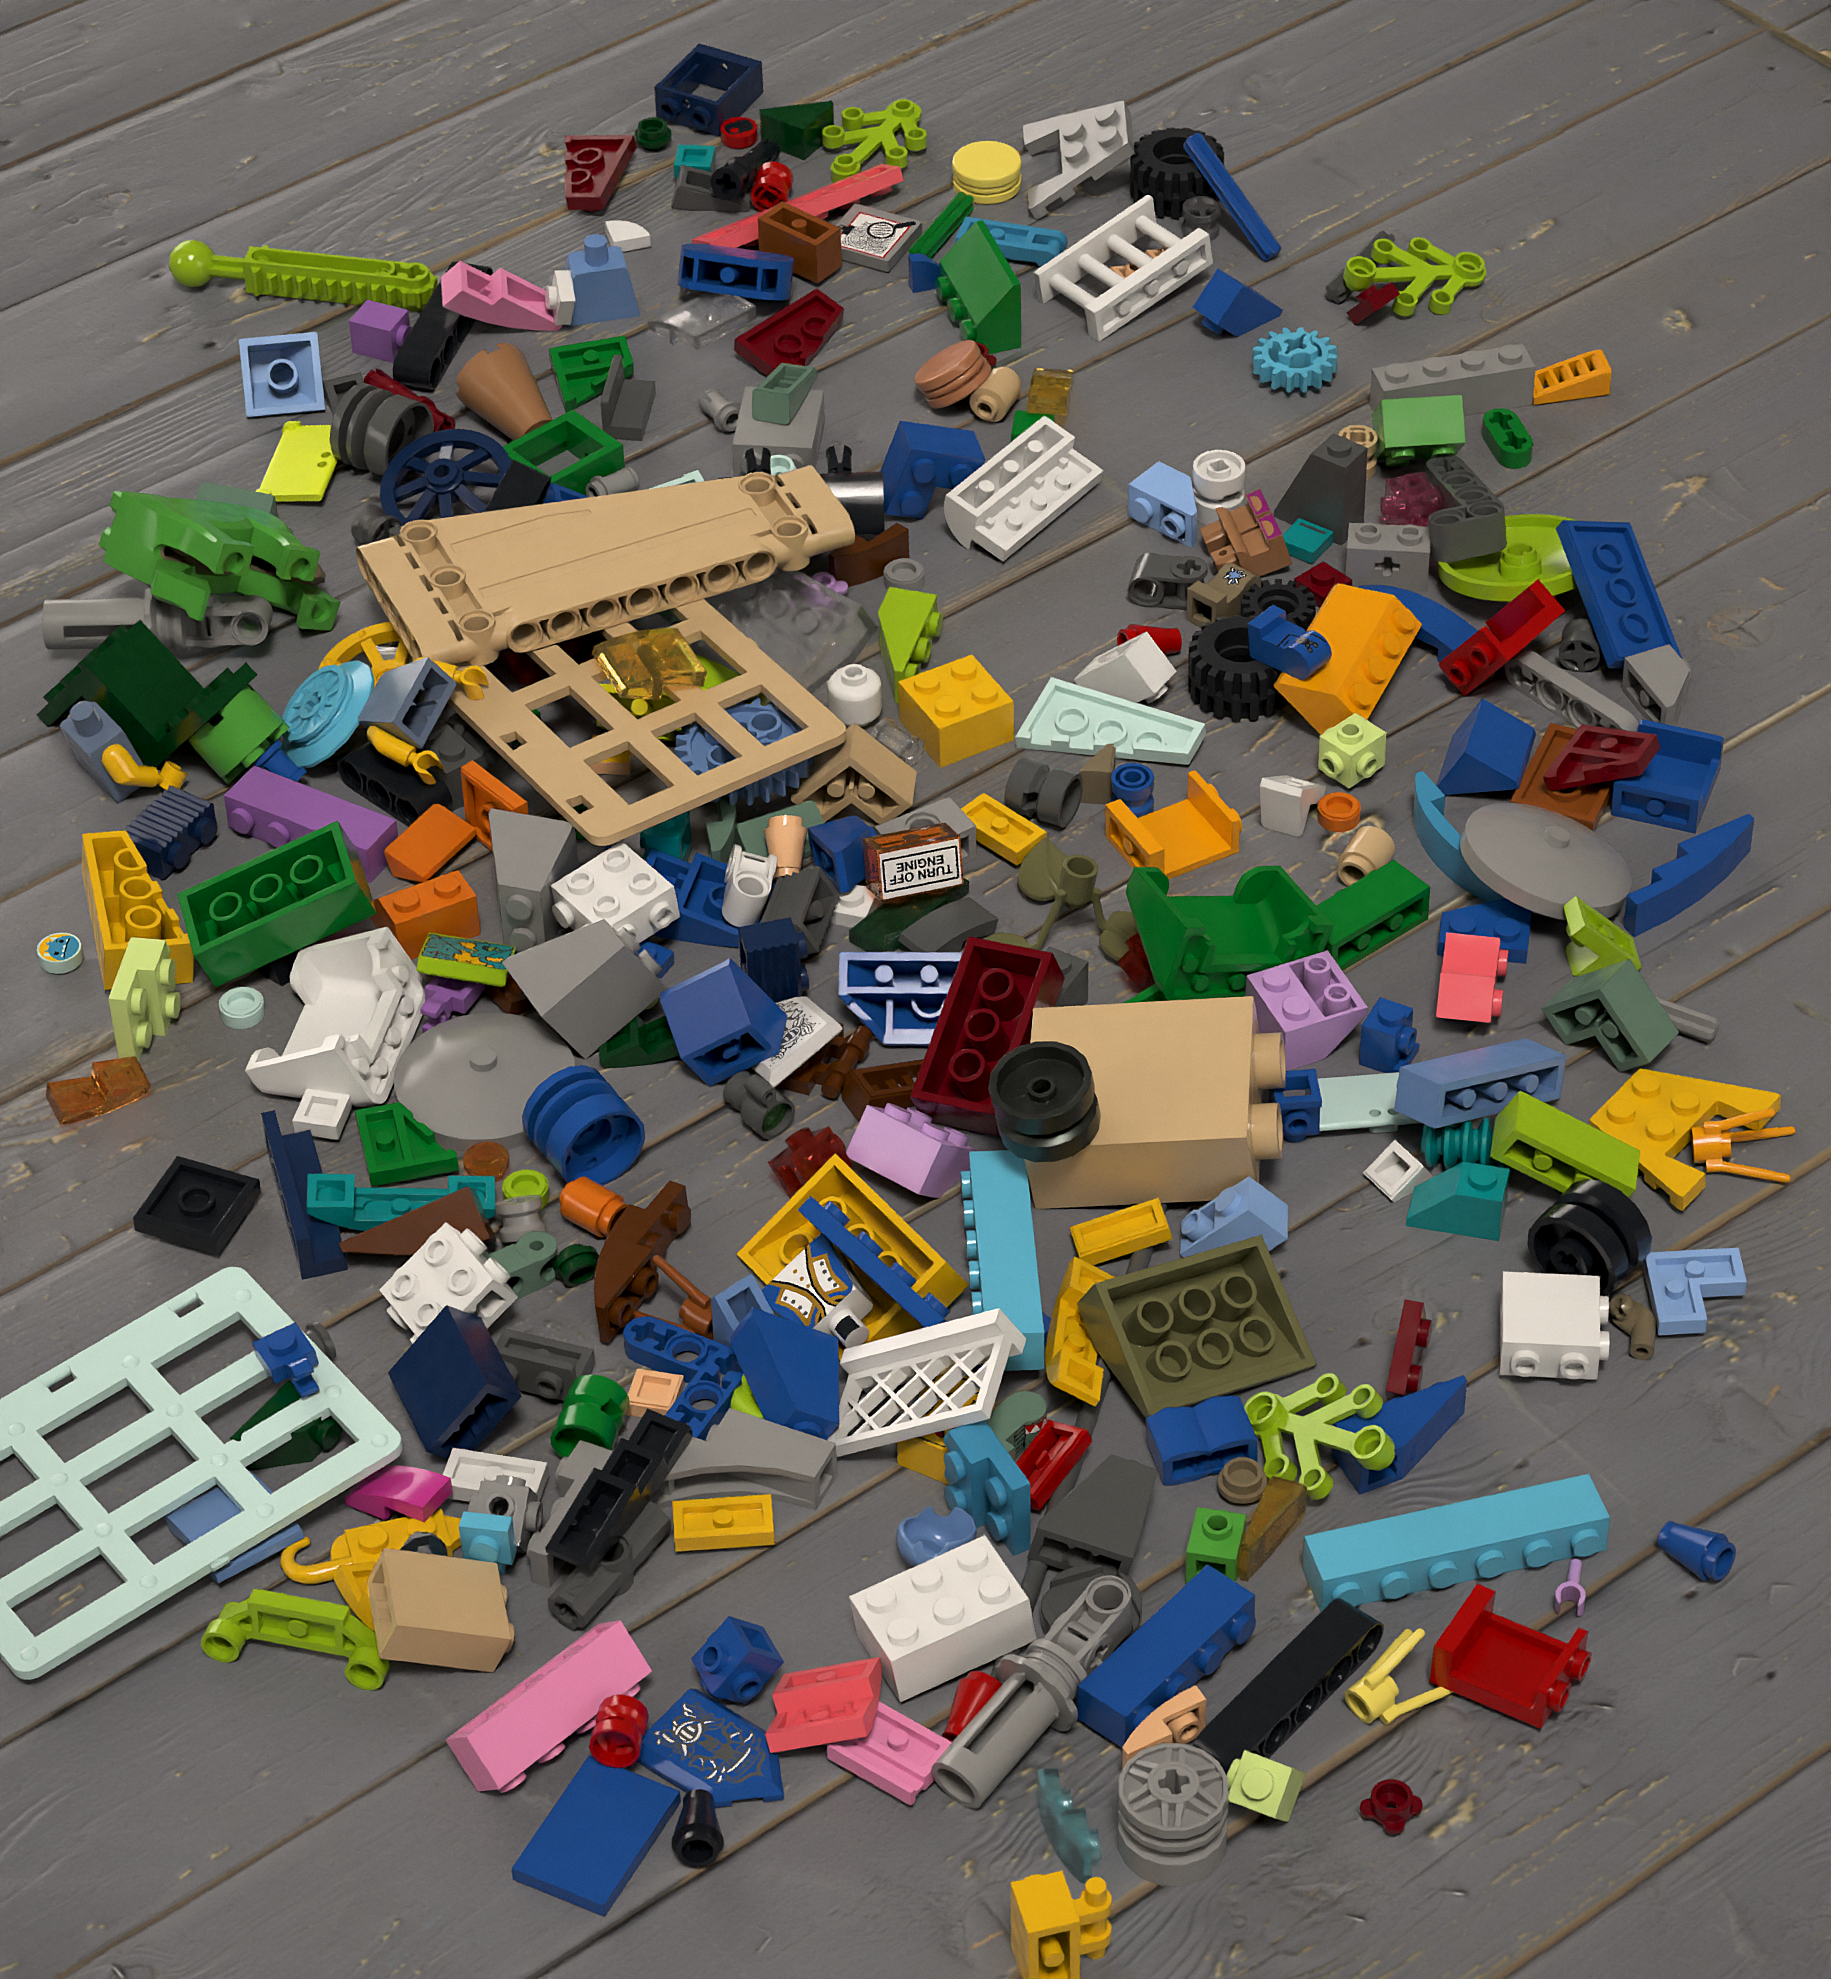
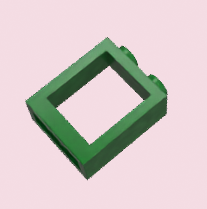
(570, 432)

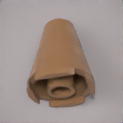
(503, 391)

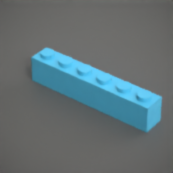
(1003, 1248)
(1456, 1542)

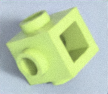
(1352, 750)

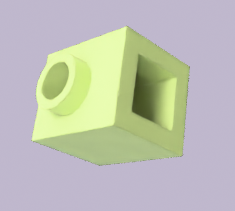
(1264, 1785)

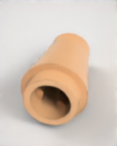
(786, 840)

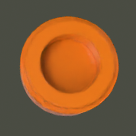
(1338, 812)

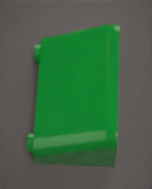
(1212, 942)

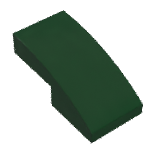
(639, 1044)

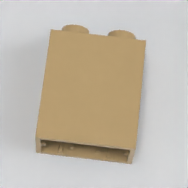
(1174, 1101)

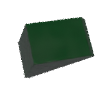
(797, 127)

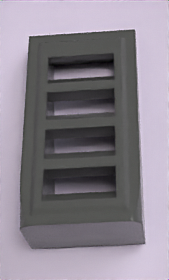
(694, 192)

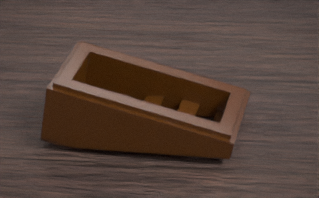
(880, 1086)

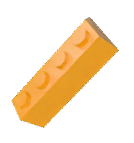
(1367, 642)

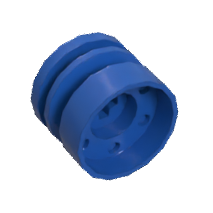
(583, 1125)

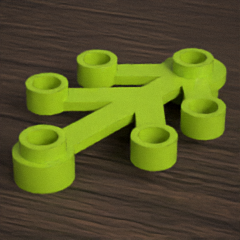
(898, 116)
(1461, 271)
(1274, 1414)

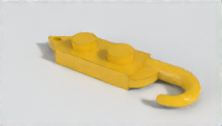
(366, 1544)

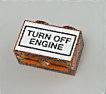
(913, 862)

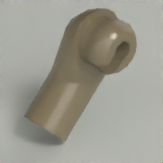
(1636, 1322)

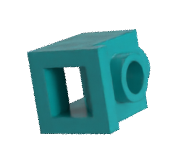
(669, 837)

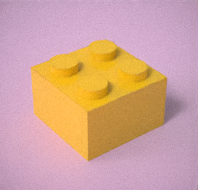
(956, 710)

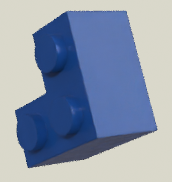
(926, 459)

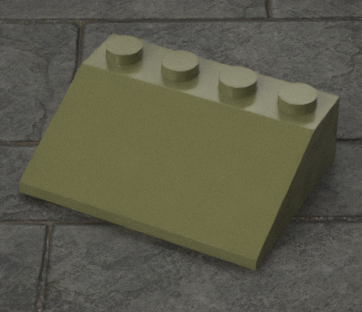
(1197, 1327)

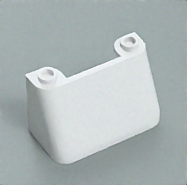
(354, 1021)

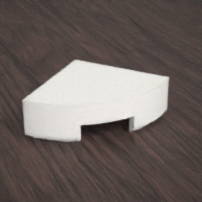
(627, 235)

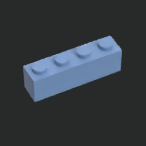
(1478, 1082)

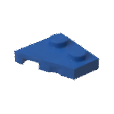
(1491, 919)

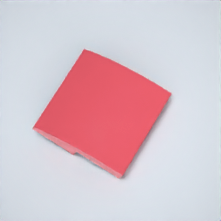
(825, 1705)

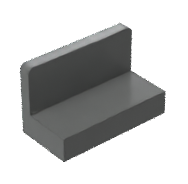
(625, 404)

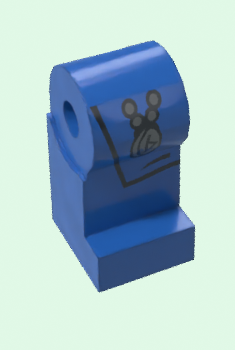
(1286, 645)

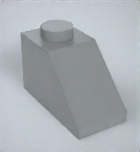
(1657, 683)

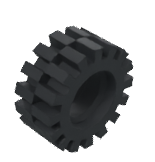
(1296, 602)

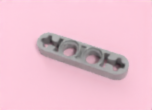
(1534, 678)

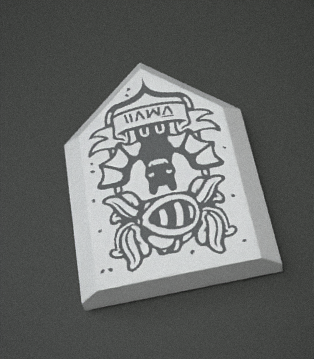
(804, 1034)

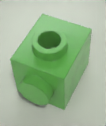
(1215, 1542)

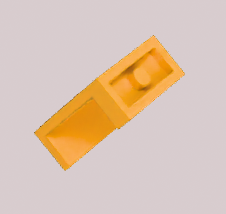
(1179, 835)

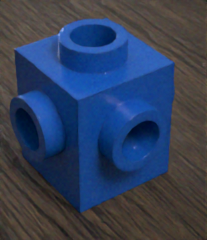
(737, 1661)

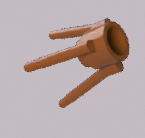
(695, 1309)

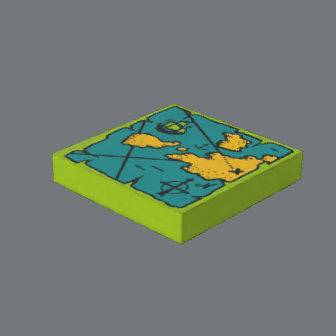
(464, 959)

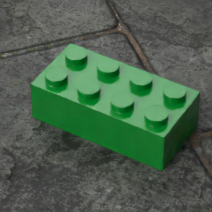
(276, 903)

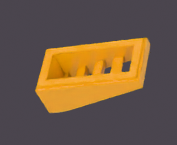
(1573, 379)

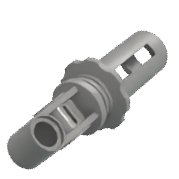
(90, 621)
(1035, 1692)

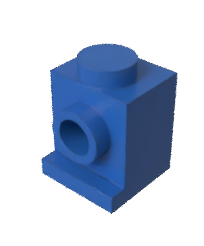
(1388, 1037)
(1302, 1112)

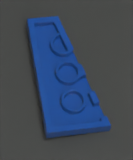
(865, 1253)

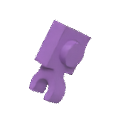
(448, 995)

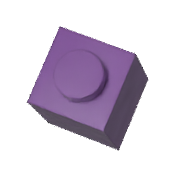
(379, 330)

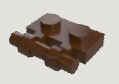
(831, 1076)

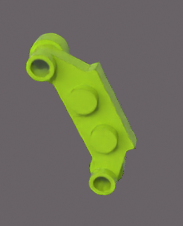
(299, 1624)

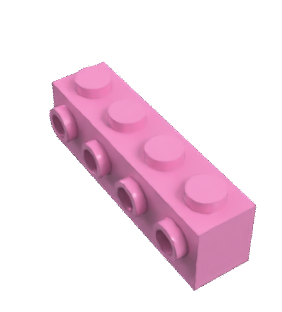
(548, 1707)

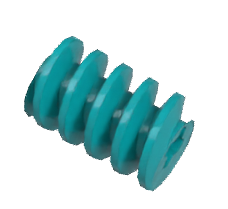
(1459, 1143)

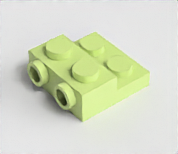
(143, 996)

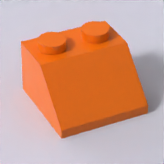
(435, 906)

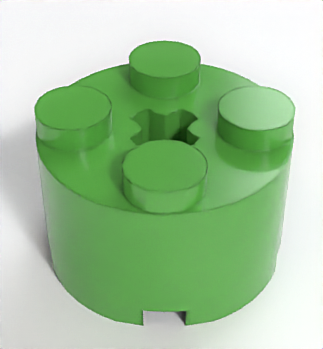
(238, 733)

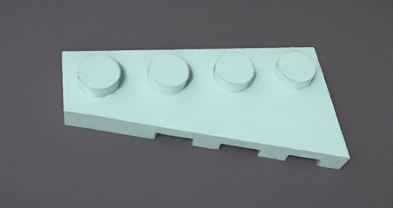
(1085, 720)

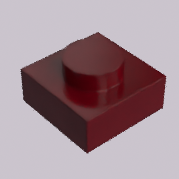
(1371, 301)
(1321, 580)

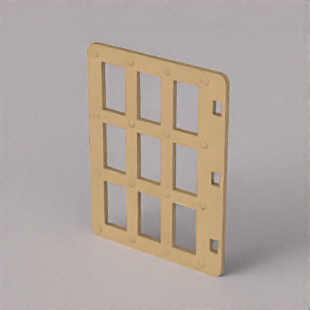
(564, 772)

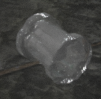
(906, 747)

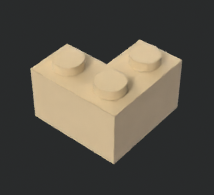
(859, 774)

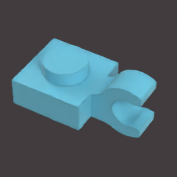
(488, 1538)

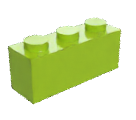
(1560, 1147)

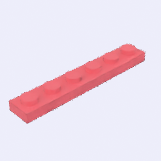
(840, 194)

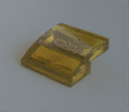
(647, 660)

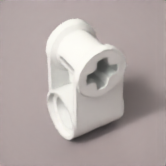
(747, 886)

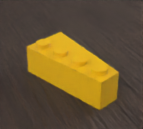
(127, 905)

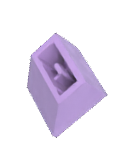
(1307, 1003)
(910, 1149)

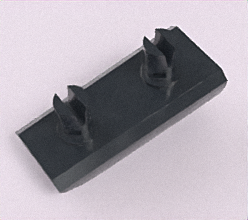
(858, 492)

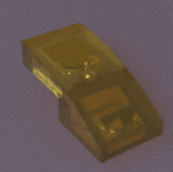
(1050, 391)

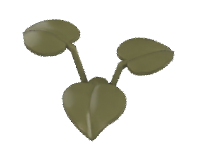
(1071, 881)

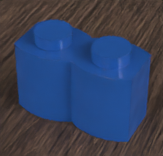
(1199, 1439)

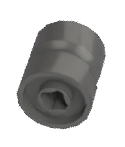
(1049, 794)

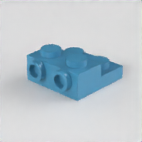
(988, 1484)

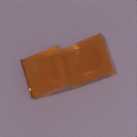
(108, 1088)

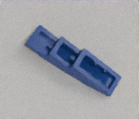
(1696, 871)

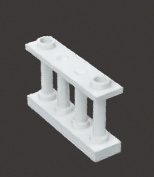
(1139, 290)

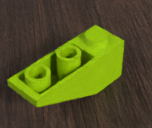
(906, 632)

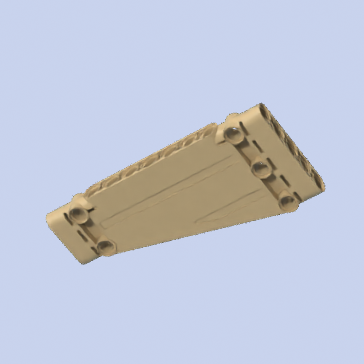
(591, 563)

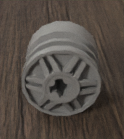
(1172, 1814)

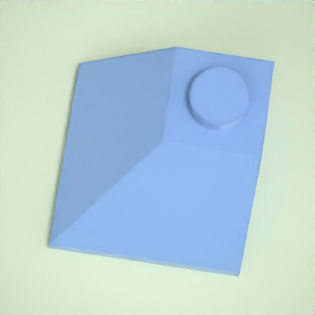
(281, 374)

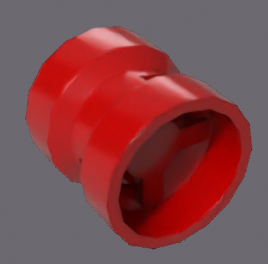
(771, 185)
(619, 1731)

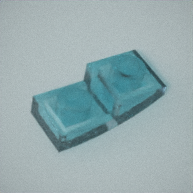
(1066, 1826)

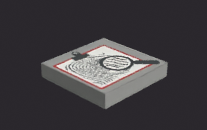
(876, 237)

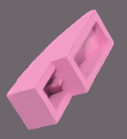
(496, 298)

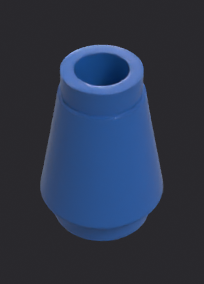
(1700, 1550)

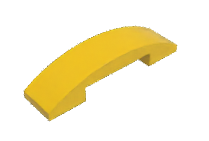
(1069, 1349)

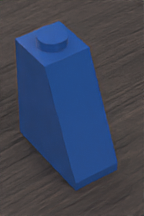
(790, 1371)

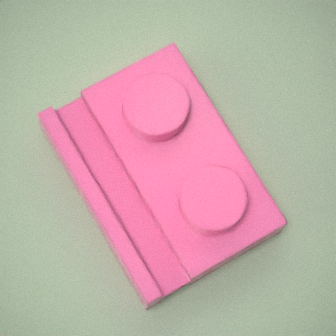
(893, 1755)

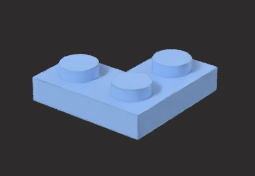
(1682, 1278)

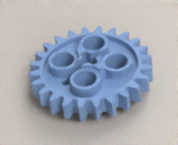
(767, 725)

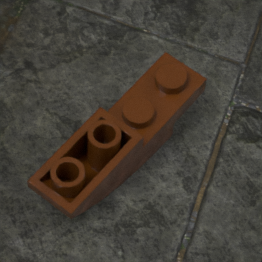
(626, 1264)

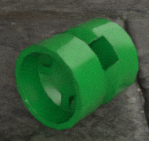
(590, 1413)

